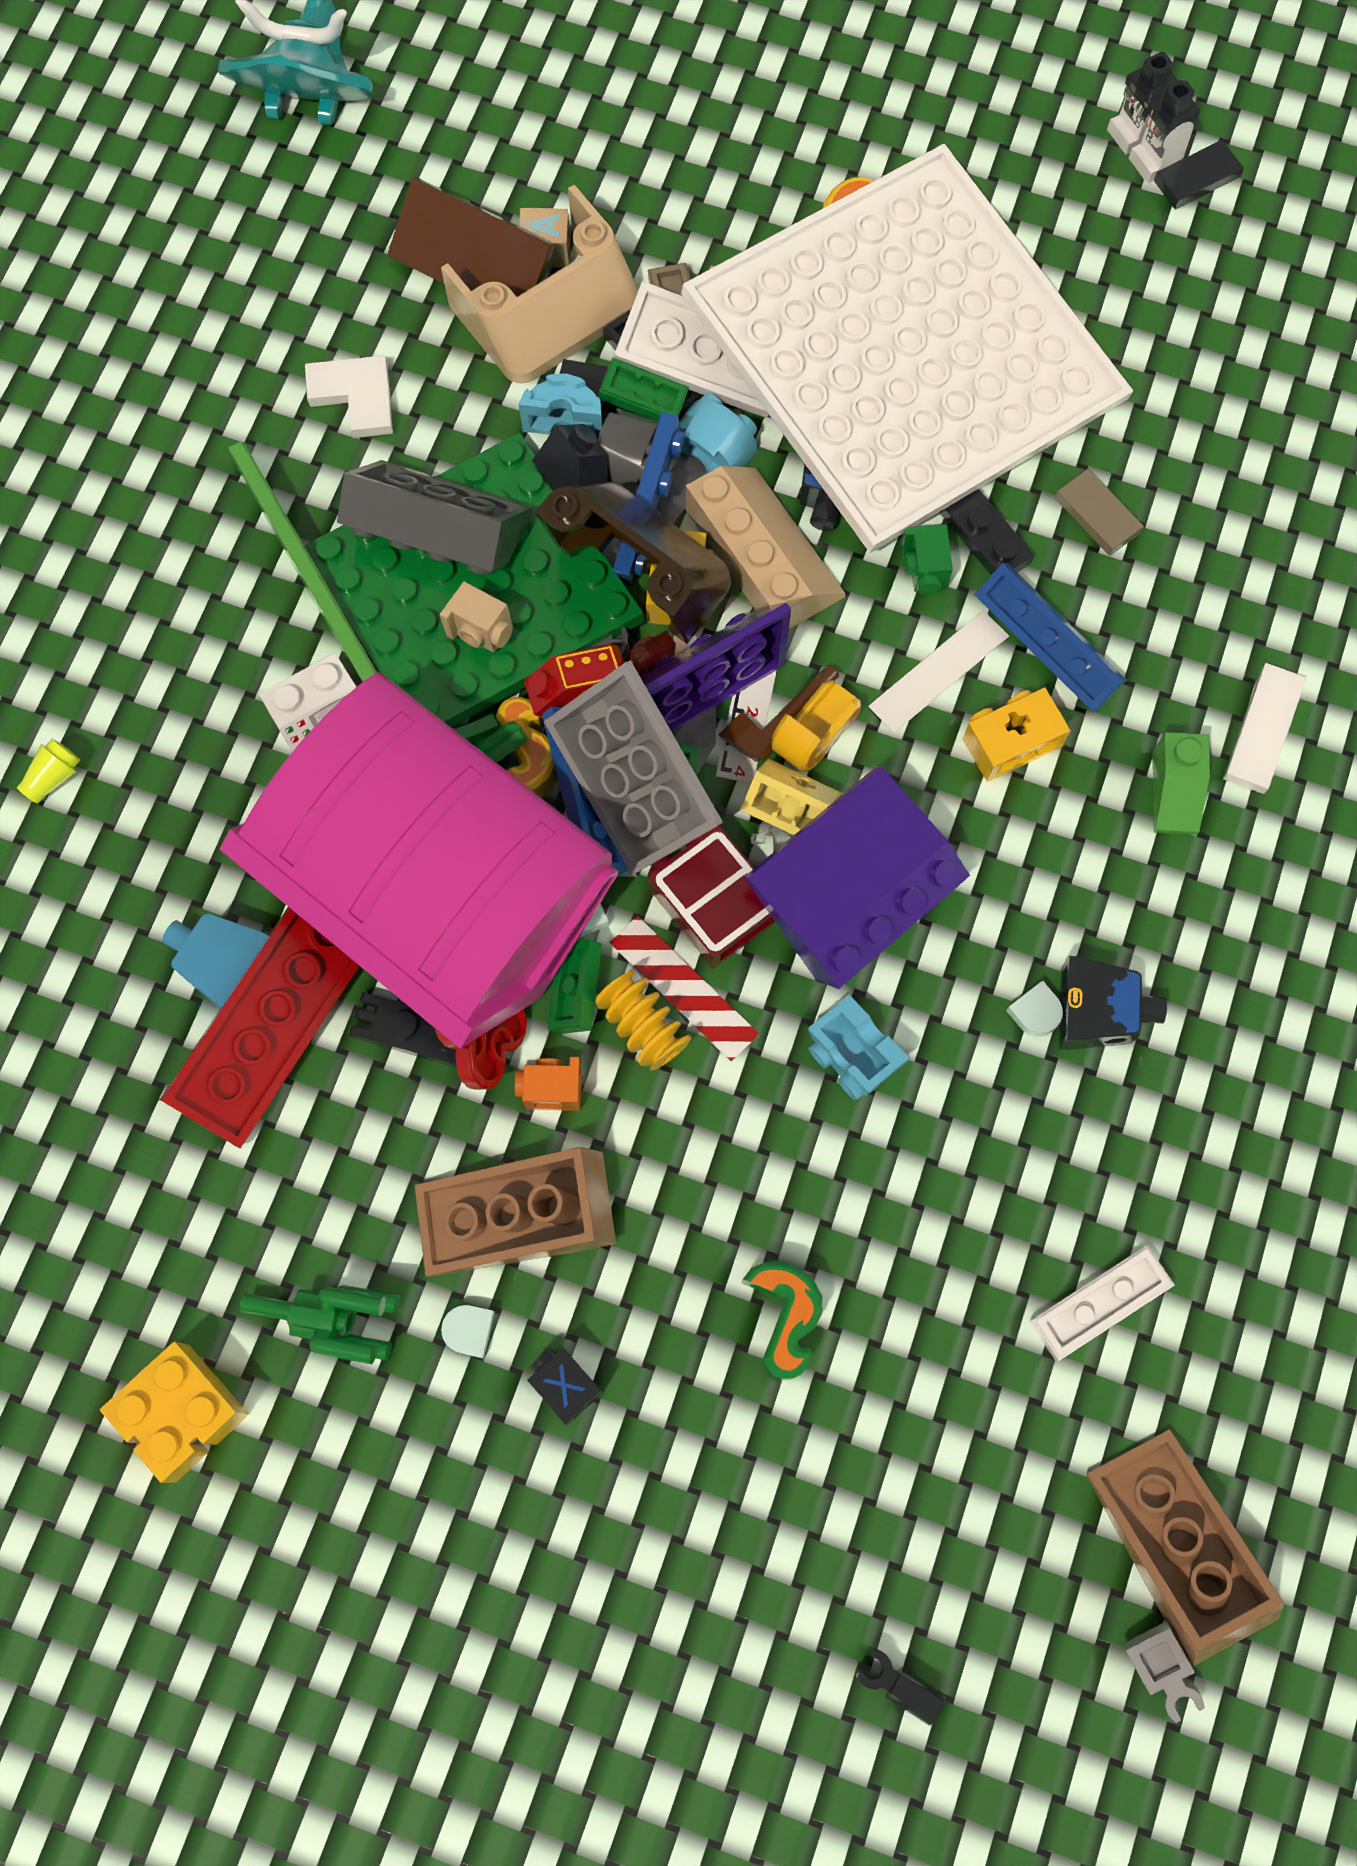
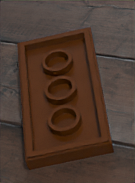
(475, 243)

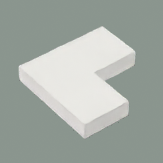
(359, 383)

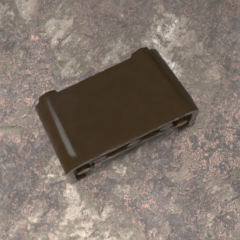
(686, 575)

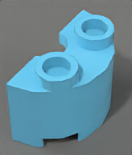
(560, 401)
(717, 434)
(854, 1048)

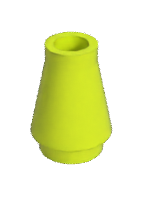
(48, 770)

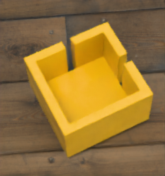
(172, 1407)

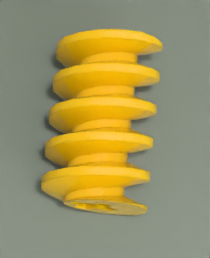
(641, 1021)

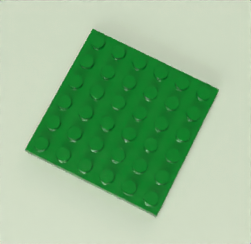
(398, 593)

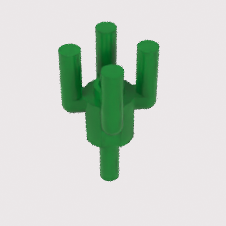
(329, 1318)

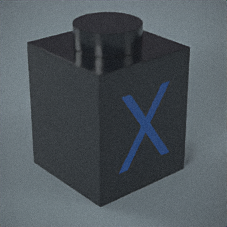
(563, 1384)

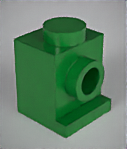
(927, 557)

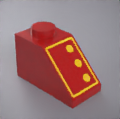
(569, 676)

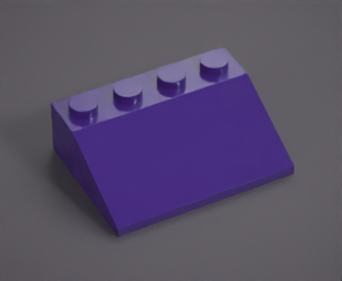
(720, 665)
(856, 878)

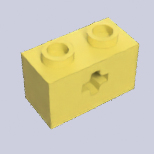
(786, 797)

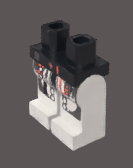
(1155, 117)

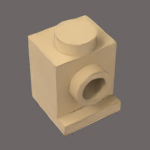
(477, 618)

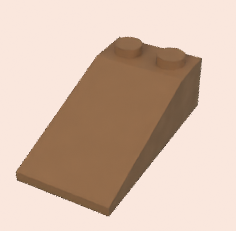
(515, 1212)
(1185, 1548)

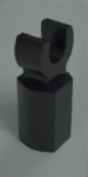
(905, 1689)

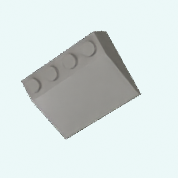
(632, 769)

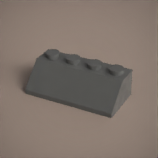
(432, 515)

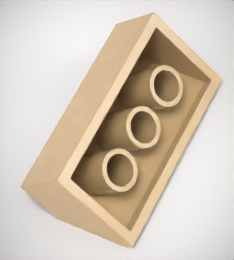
(760, 542)

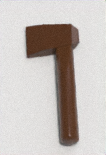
(756, 743)

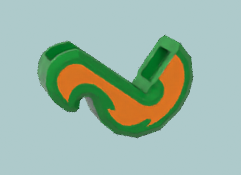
(797, 1317)

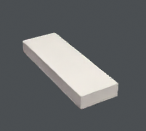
(1264, 728)
(1101, 1303)

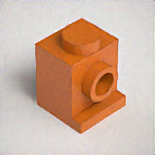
(550, 1085)

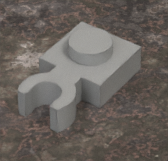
(1163, 1666)

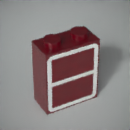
(709, 896)

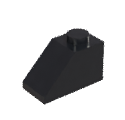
(571, 457)

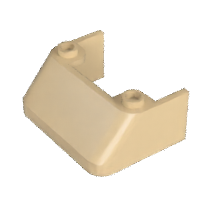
(557, 315)

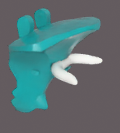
(301, 61)

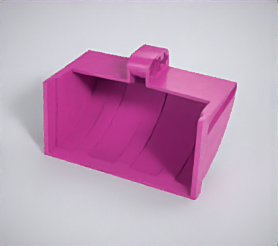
(423, 861)

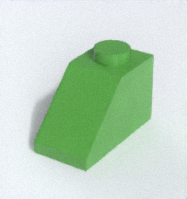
(1180, 782)

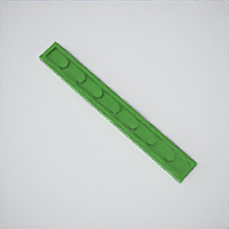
(302, 562)

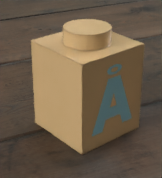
(553, 226)

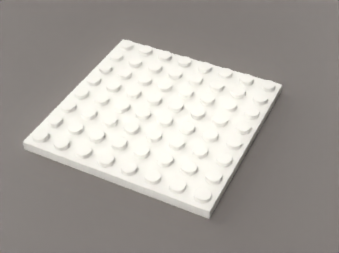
(906, 345)

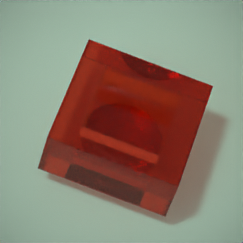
(650, 651)

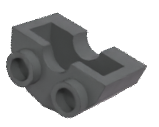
(627, 443)

